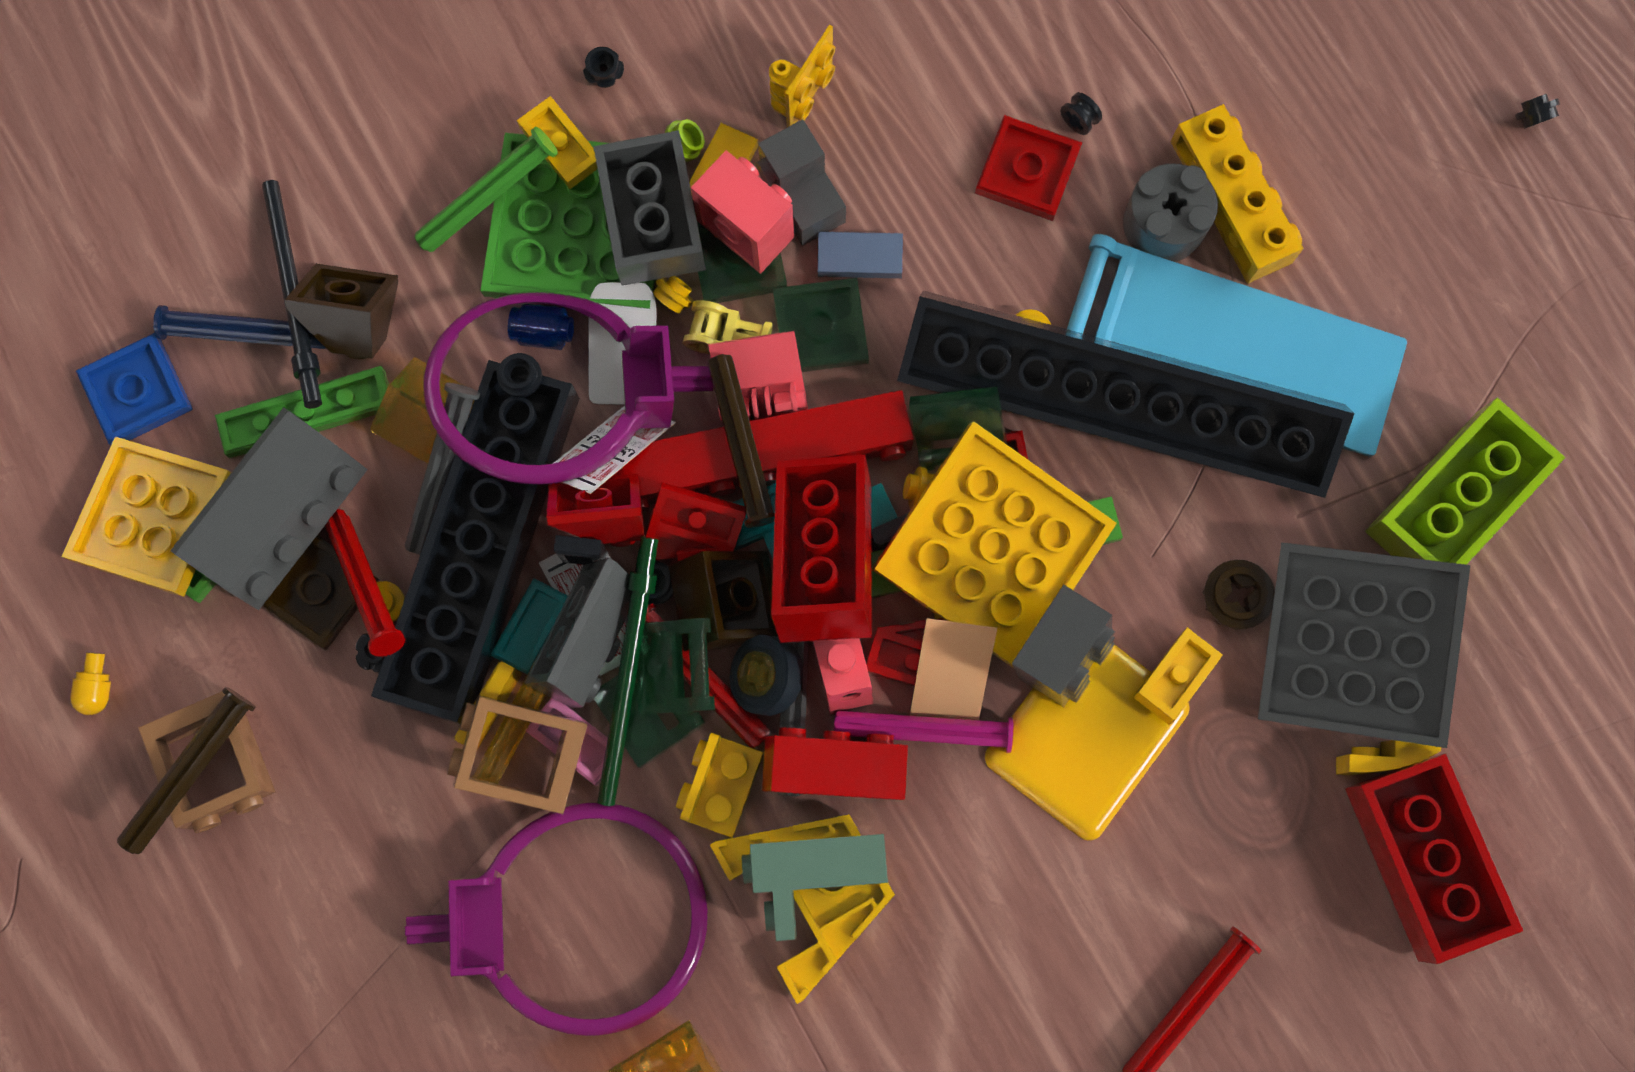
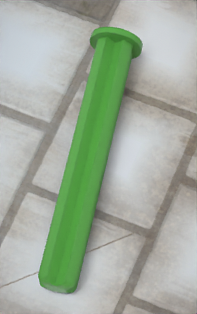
(486, 190)

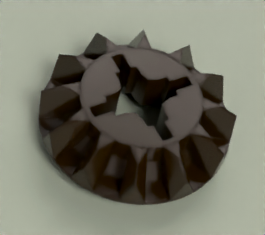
(1244, 575)

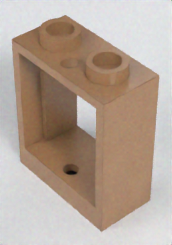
(187, 721)
(563, 765)

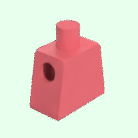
(843, 673)

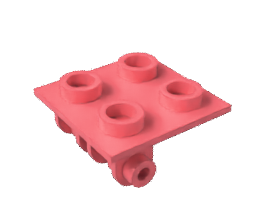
(767, 373)

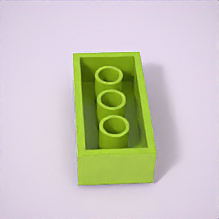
(1467, 489)

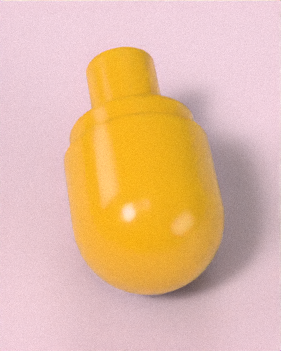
(91, 687)

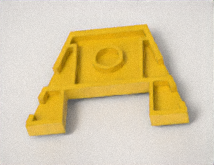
(832, 913)

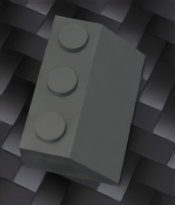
(583, 635)

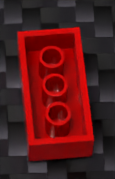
(822, 549)
(1433, 860)

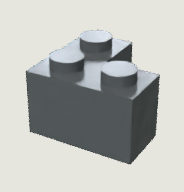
(798, 166)

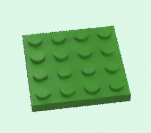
(550, 237)

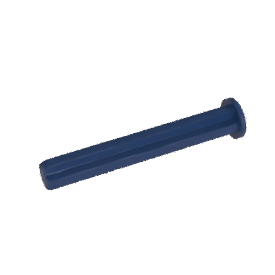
(223, 328)

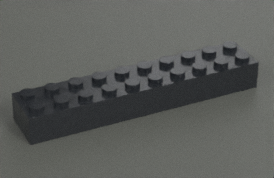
(1127, 394)

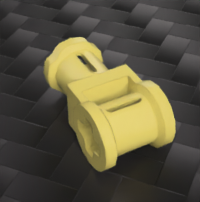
(718, 324)

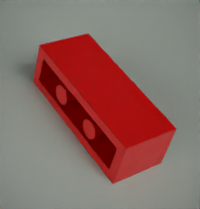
(835, 765)

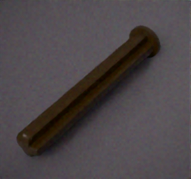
(741, 441)
(184, 772)

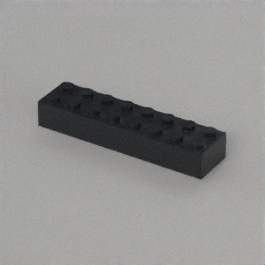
(475, 551)

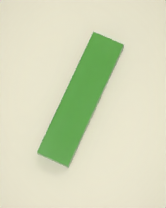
(342, 402)

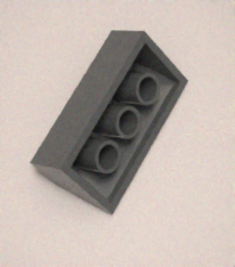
(269, 509)

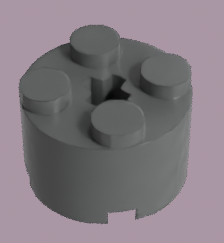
(1159, 196)

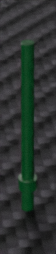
(642, 584)

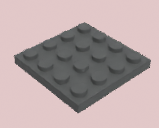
(1364, 643)

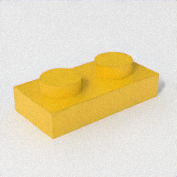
(575, 154)
(1178, 676)

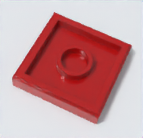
(1028, 168)

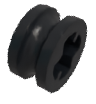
(1081, 113)

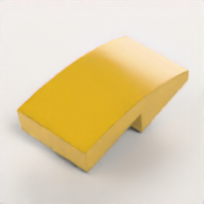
(1393, 756)

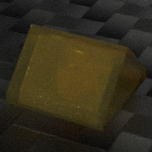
(403, 412)

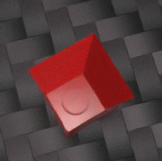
(607, 514)

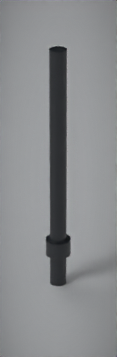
(304, 362)

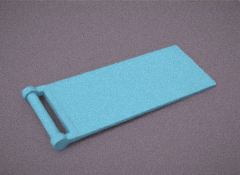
(1244, 333)

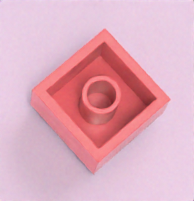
(744, 210)

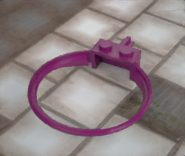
(646, 379)
(476, 923)

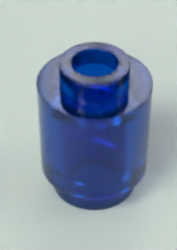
(540, 326)

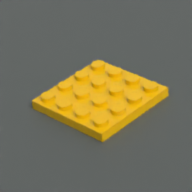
(993, 541)

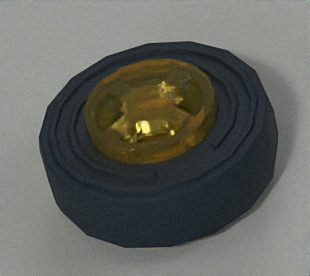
(766, 675)

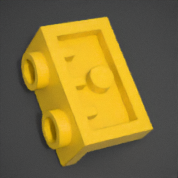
(720, 784)

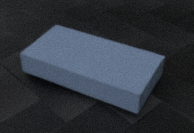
(860, 255)

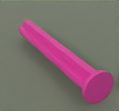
(927, 728)

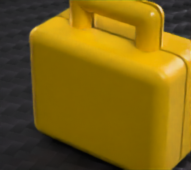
(1088, 754)

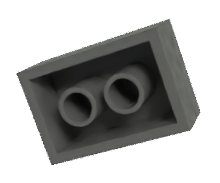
(649, 208)
(1065, 647)

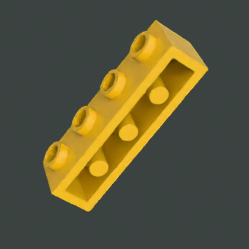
(1248, 209)

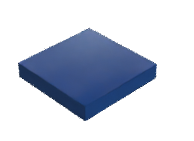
(134, 389)

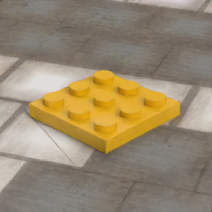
(140, 512)

